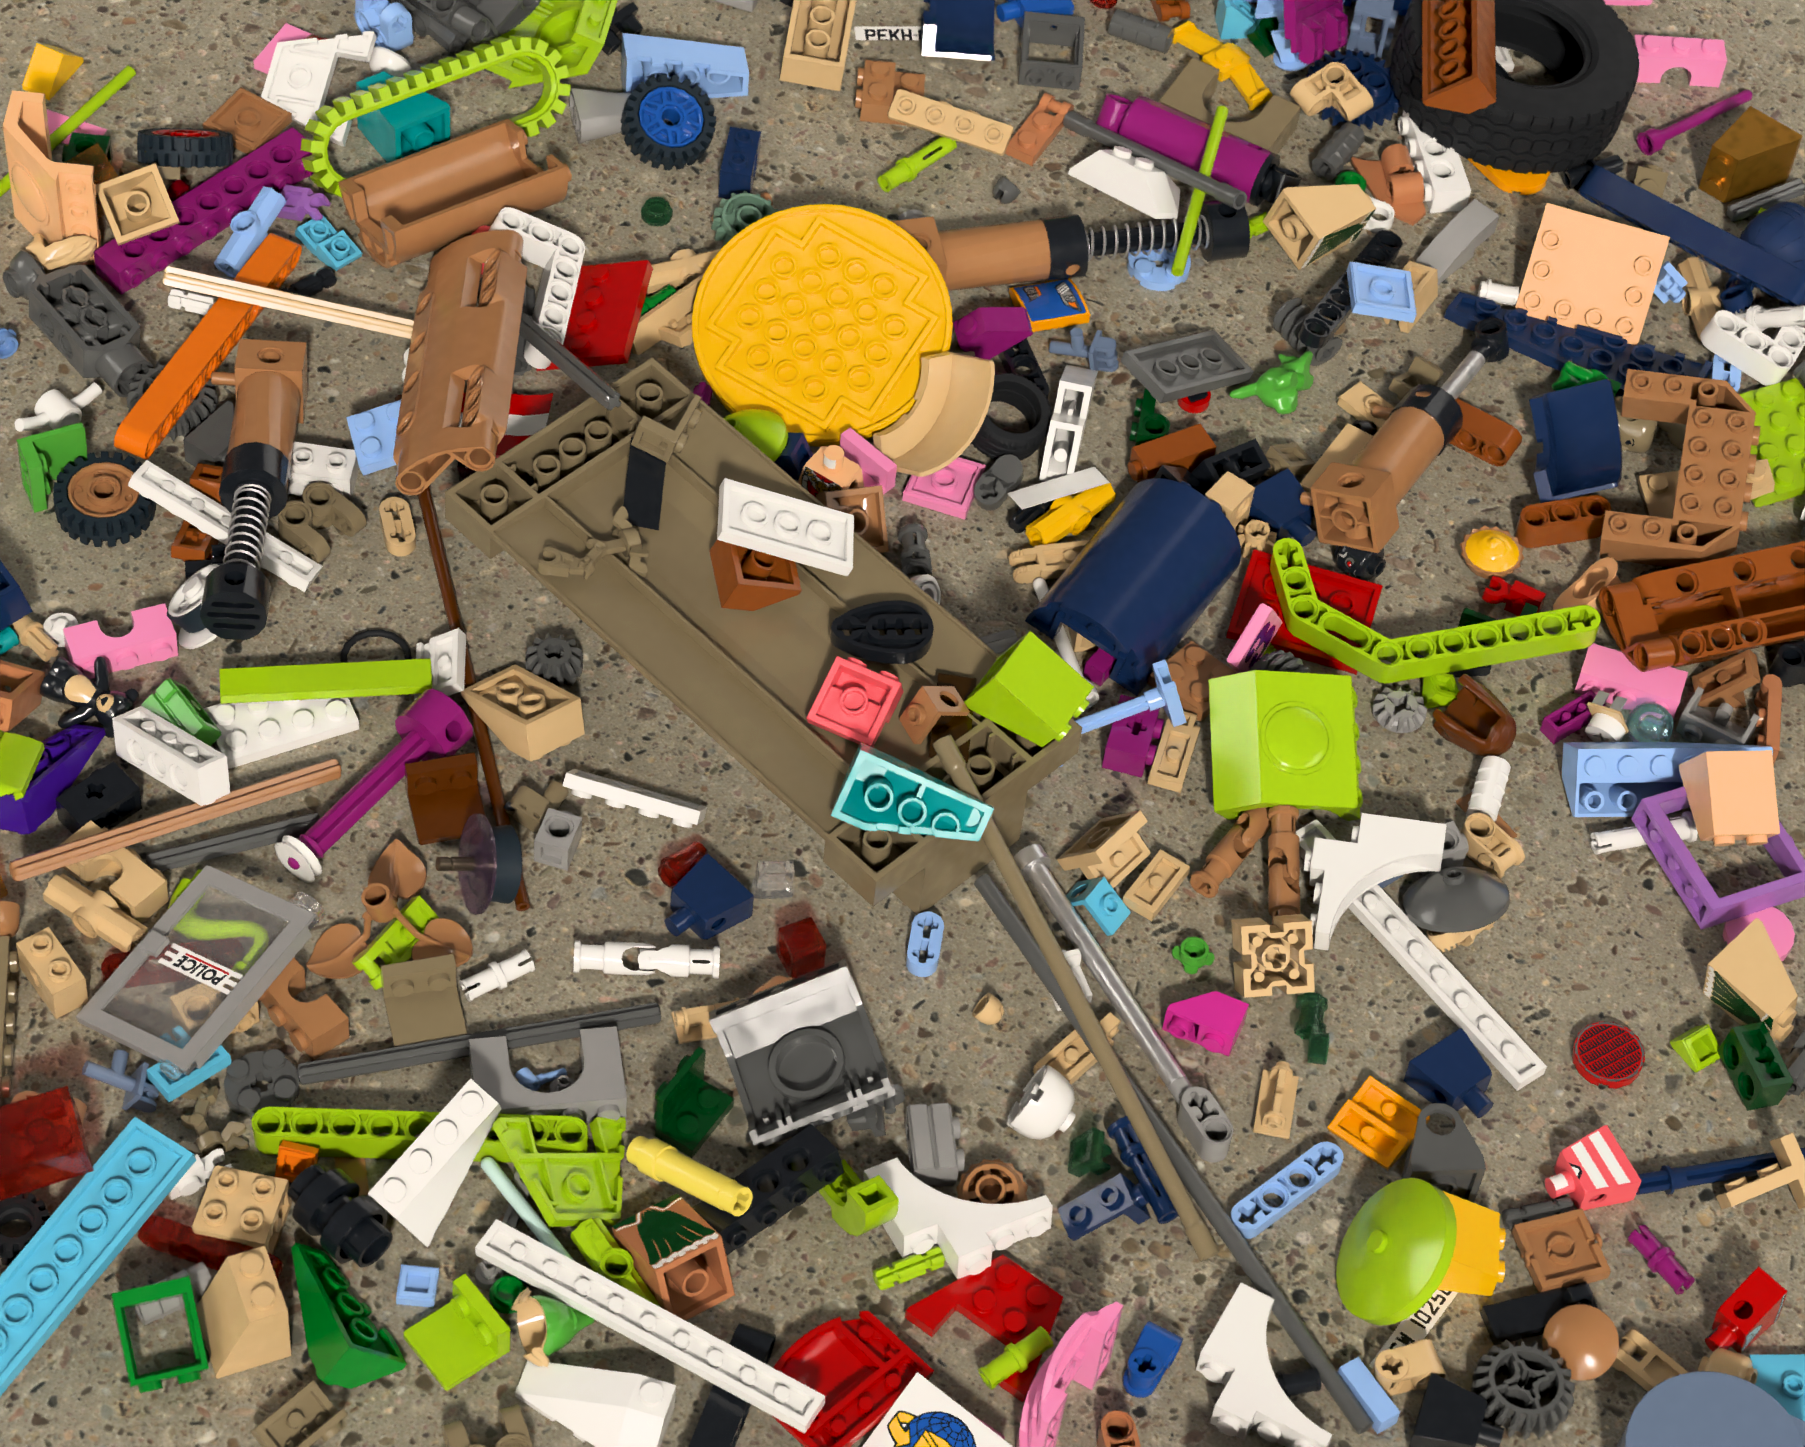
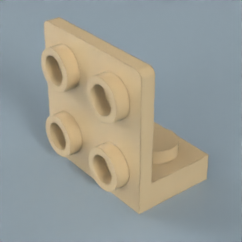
(243, 1208)

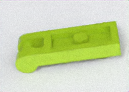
(394, 942)

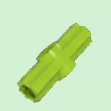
(604, 1254)

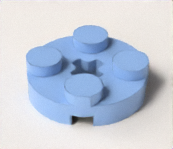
(1155, 277)

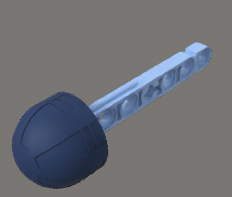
(1780, 233)

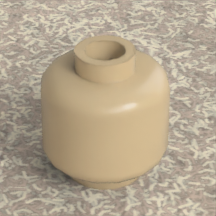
(1729, 1363)

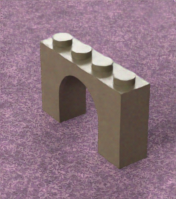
(1199, 83)

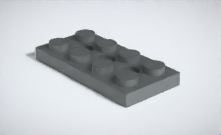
(1186, 366)

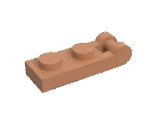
(1038, 130)
(1769, 702)

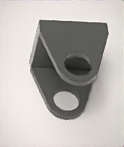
(1447, 1160)

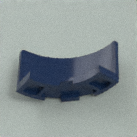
(958, 29)
(1578, 441)

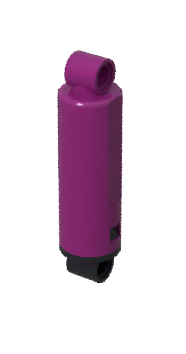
(1185, 139)

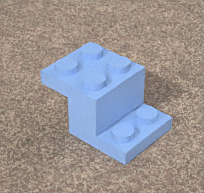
(375, 436)

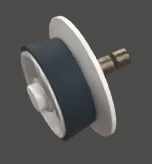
(185, 610)

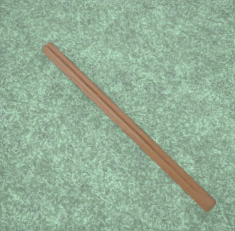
(173, 820)

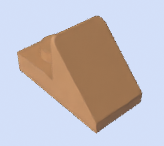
(1728, 681)

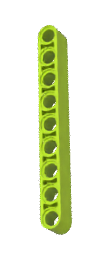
(401, 1126)

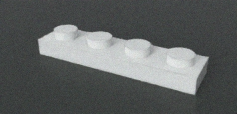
(621, 794)

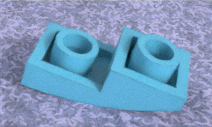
(327, 244)

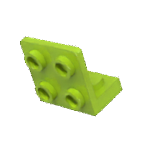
(460, 1336)

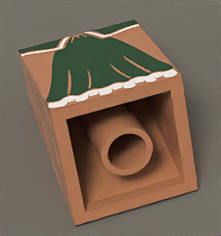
(677, 1256)

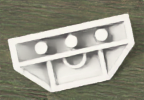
(1130, 181)

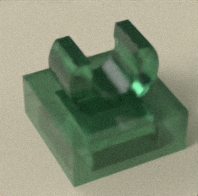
(1087, 1153)

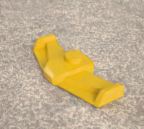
(1229, 59)

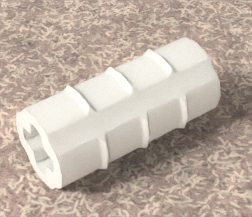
(1489, 787)

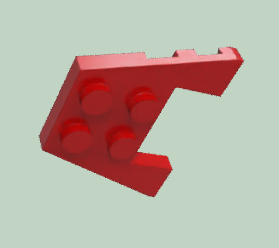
(1000, 1301)

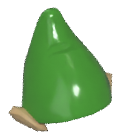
(546, 1325)

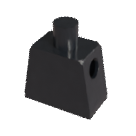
(1453, 1418)

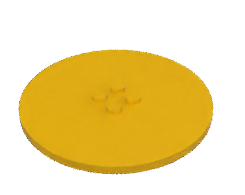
(821, 320)

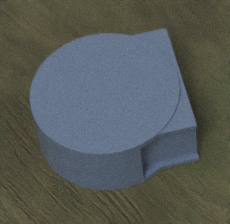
(1711, 1412)

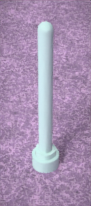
(521, 1206)

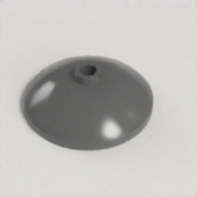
(1456, 899)

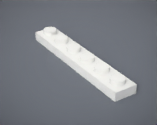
(214, 520)

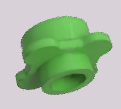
(1193, 946)

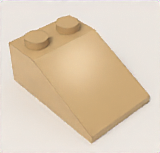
(526, 711)

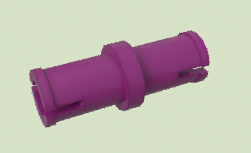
(1661, 1259)

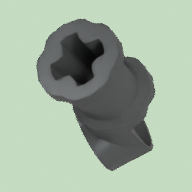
(922, 560)

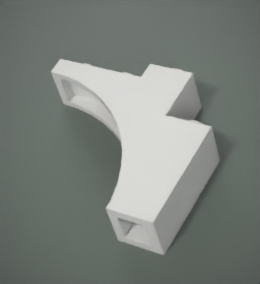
(1377, 852)
(961, 1228)
(1252, 1396)

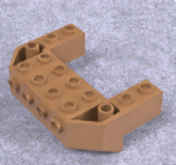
(1710, 473)

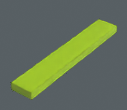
(325, 680)

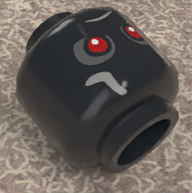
(1359, 563)

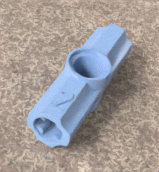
(249, 231)

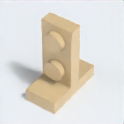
(1771, 1177)

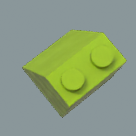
(1031, 692)

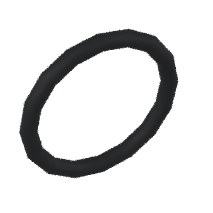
(374, 633)

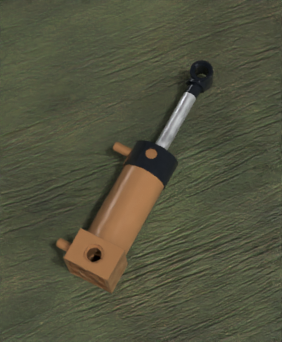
(1359, 500)

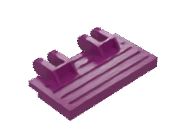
(1315, 26)

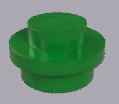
(504, 1293)

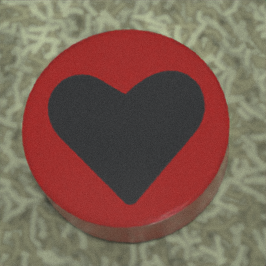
(1195, 403)

